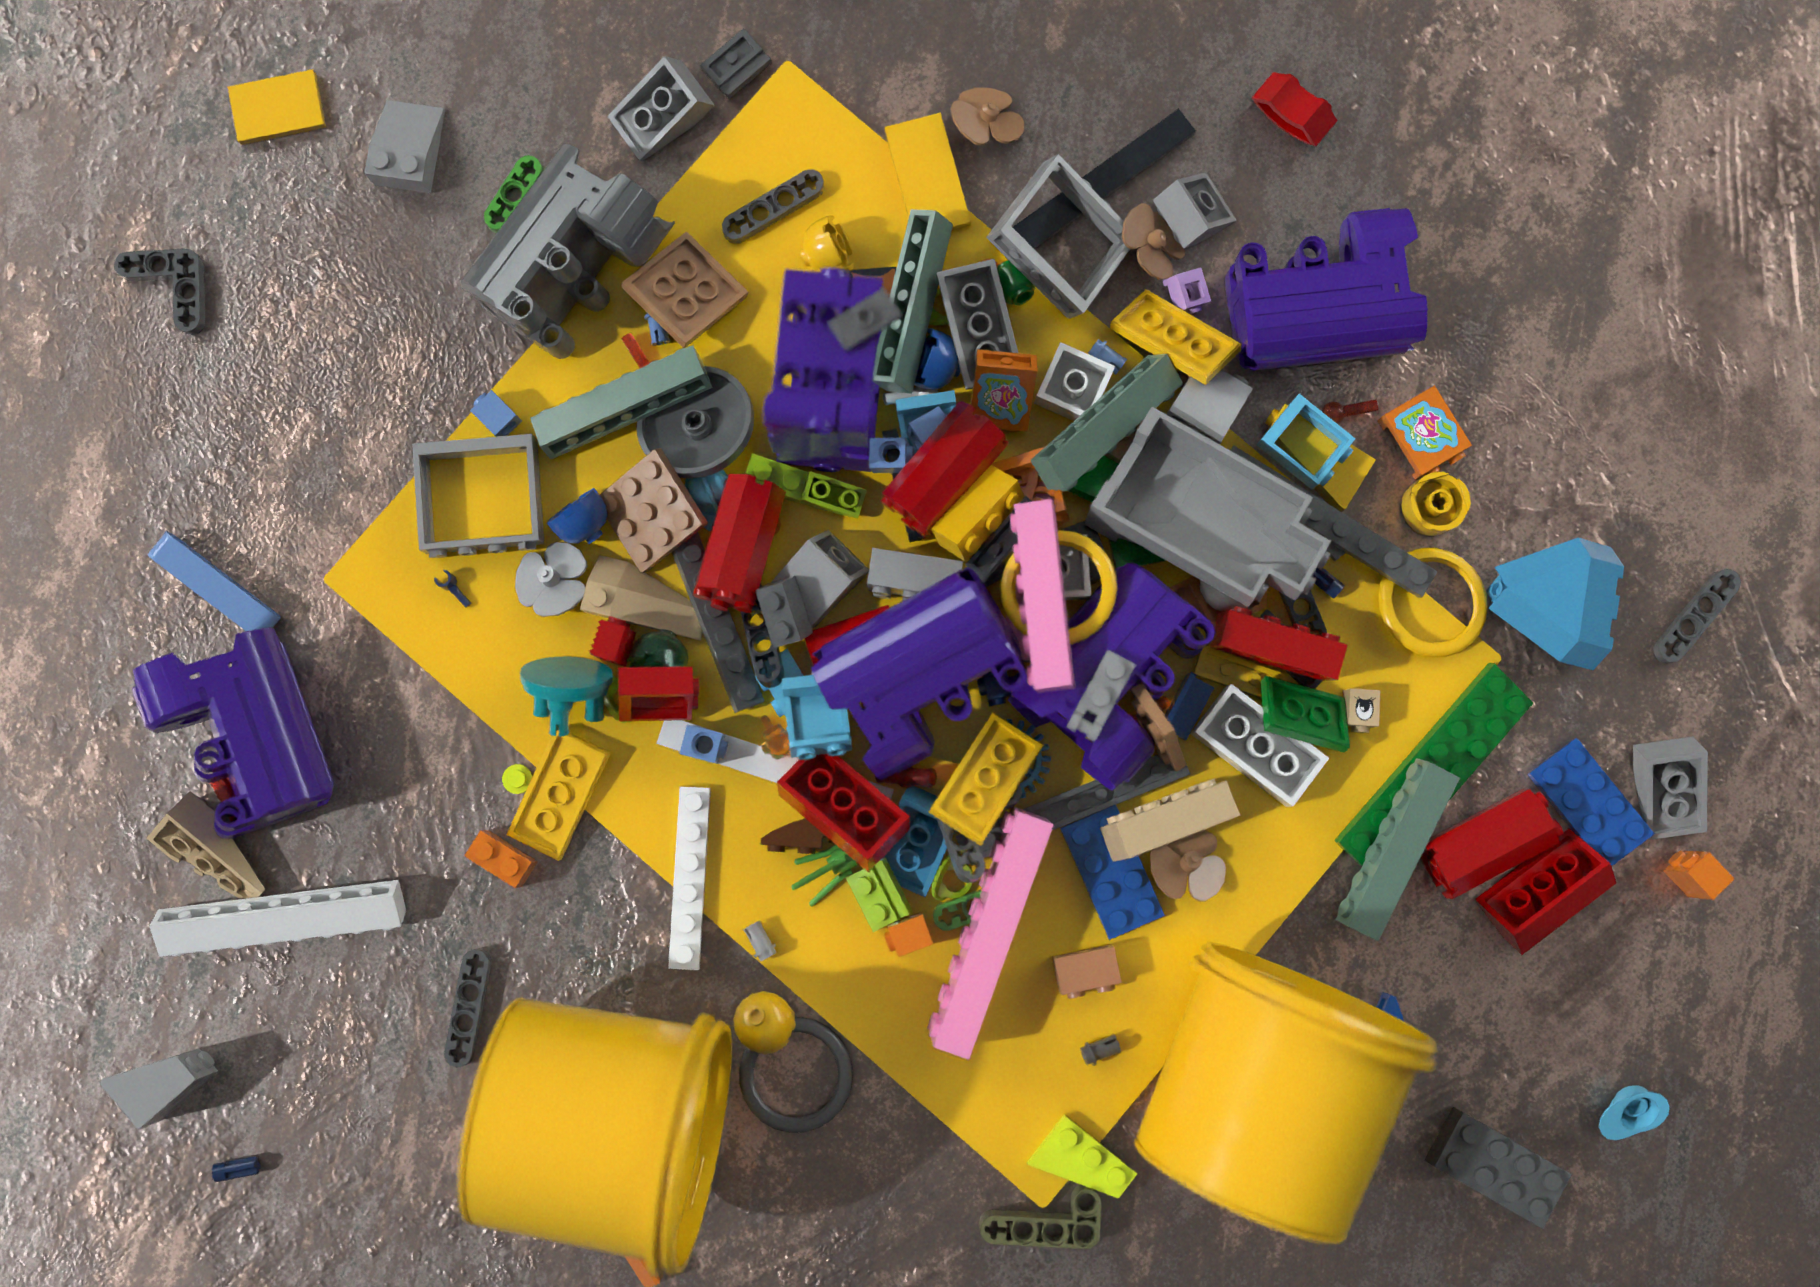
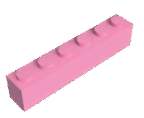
(1043, 596)

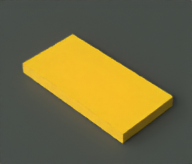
(927, 168)
(1172, 331)
(986, 779)
(558, 794)

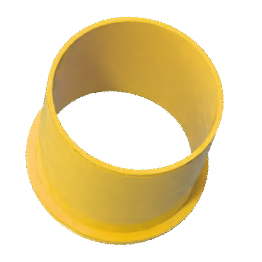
(1279, 1094)
(597, 1130)

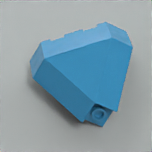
(1562, 599)

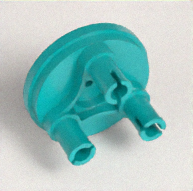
(565, 680)

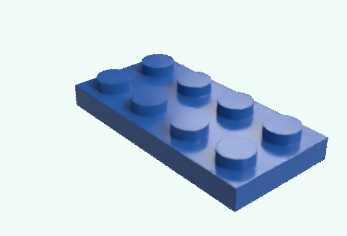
(1590, 802)
(1117, 888)

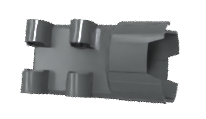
(557, 246)

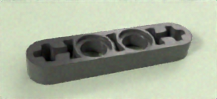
(770, 202)
(1699, 618)
(471, 1008)

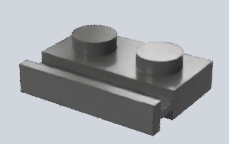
(736, 63)

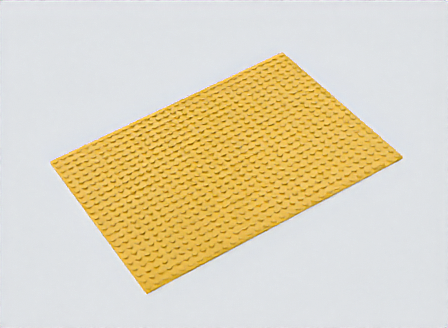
(1028, 1049)

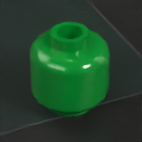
(1015, 285)

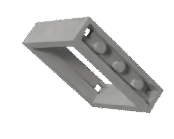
(1033, 265)
(470, 448)

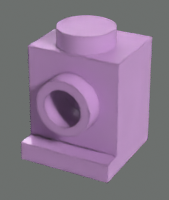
(1188, 290)

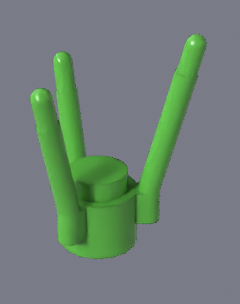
(837, 862)

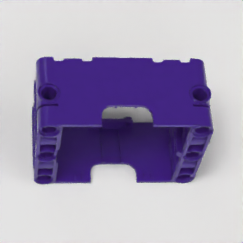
(832, 396)

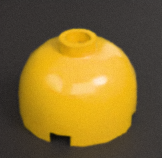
(826, 246)
(764, 1022)

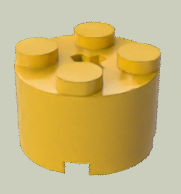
(1440, 488)

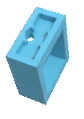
(1323, 423)

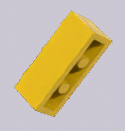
(978, 513)

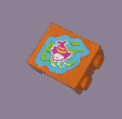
(1004, 388)
(1426, 432)

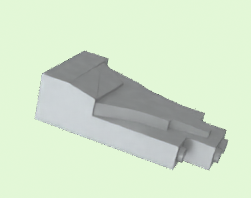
(1210, 513)

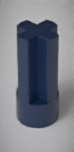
(1327, 582)
(235, 1169)

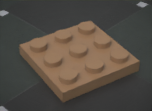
(685, 289)
(652, 510)

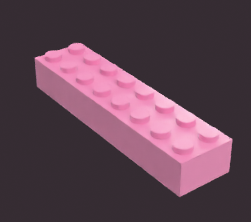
(989, 932)

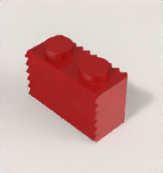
(613, 641)

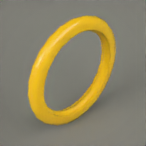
(1108, 583)
(1449, 647)

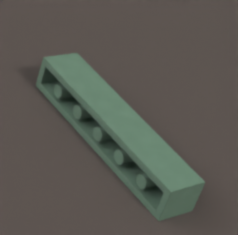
(914, 296)
(621, 402)
(1106, 422)
(1397, 848)

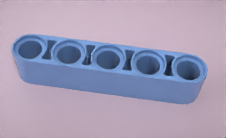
(212, 584)

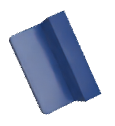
(1188, 704)

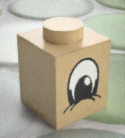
(1362, 709)

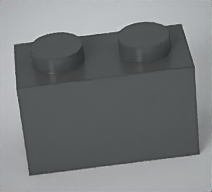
(784, 611)

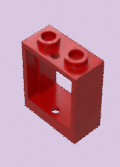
(657, 693)

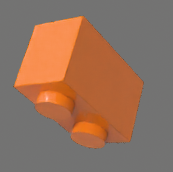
(501, 858)
(1698, 874)
(908, 935)

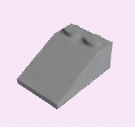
(660, 108)
(405, 146)
(1672, 786)

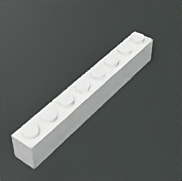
(278, 918)

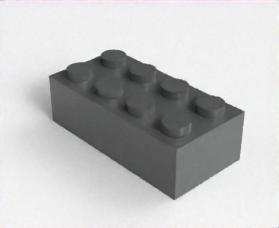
(1498, 1167)

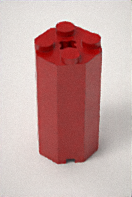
(944, 468)
(739, 543)
(1490, 842)

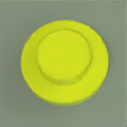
(517, 778)

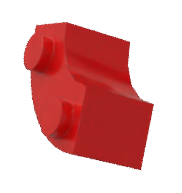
(1295, 108)

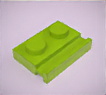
(879, 895)

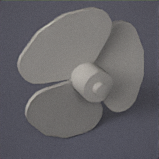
(546, 585)

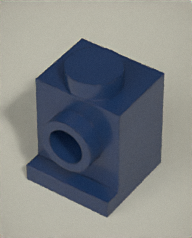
(994, 692)

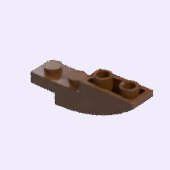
(795, 834)

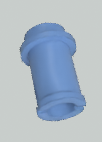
(657, 333)
(1105, 353)

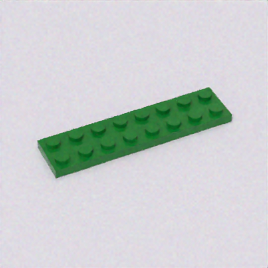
(1454, 743)

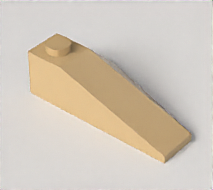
(627, 594)
(190, 835)

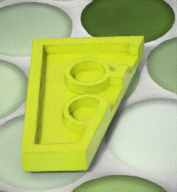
(1082, 1159)

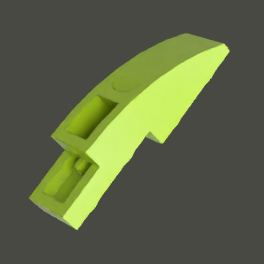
(809, 487)

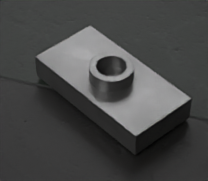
(864, 320)

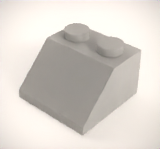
(1193, 209)

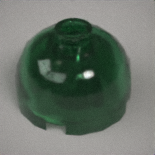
(658, 650)

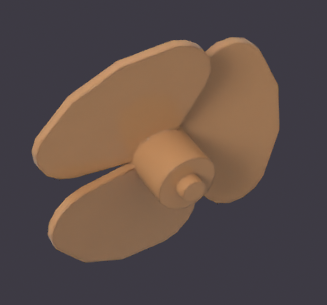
(978, 115)
(1150, 234)
(1183, 858)

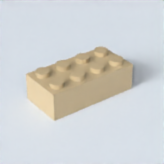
(1163, 823)

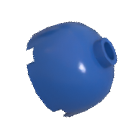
(937, 361)
(580, 519)

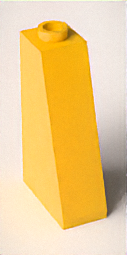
(1312, 449)

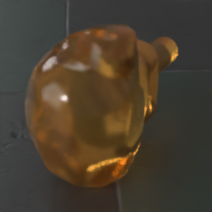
(776, 740)

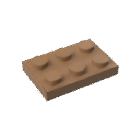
(1158, 728)

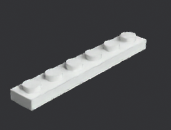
(689, 878)

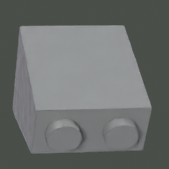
(1212, 406)
(824, 574)
(158, 1088)

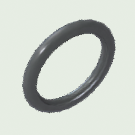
(819, 1118)

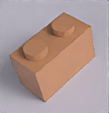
(1087, 971)

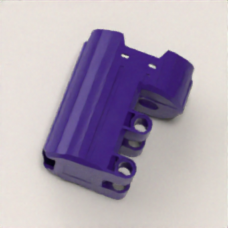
(1329, 309)
(1138, 629)
(917, 656)
(257, 724)

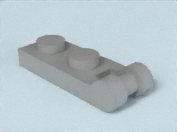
(1101, 694)

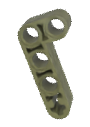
(1041, 1220)

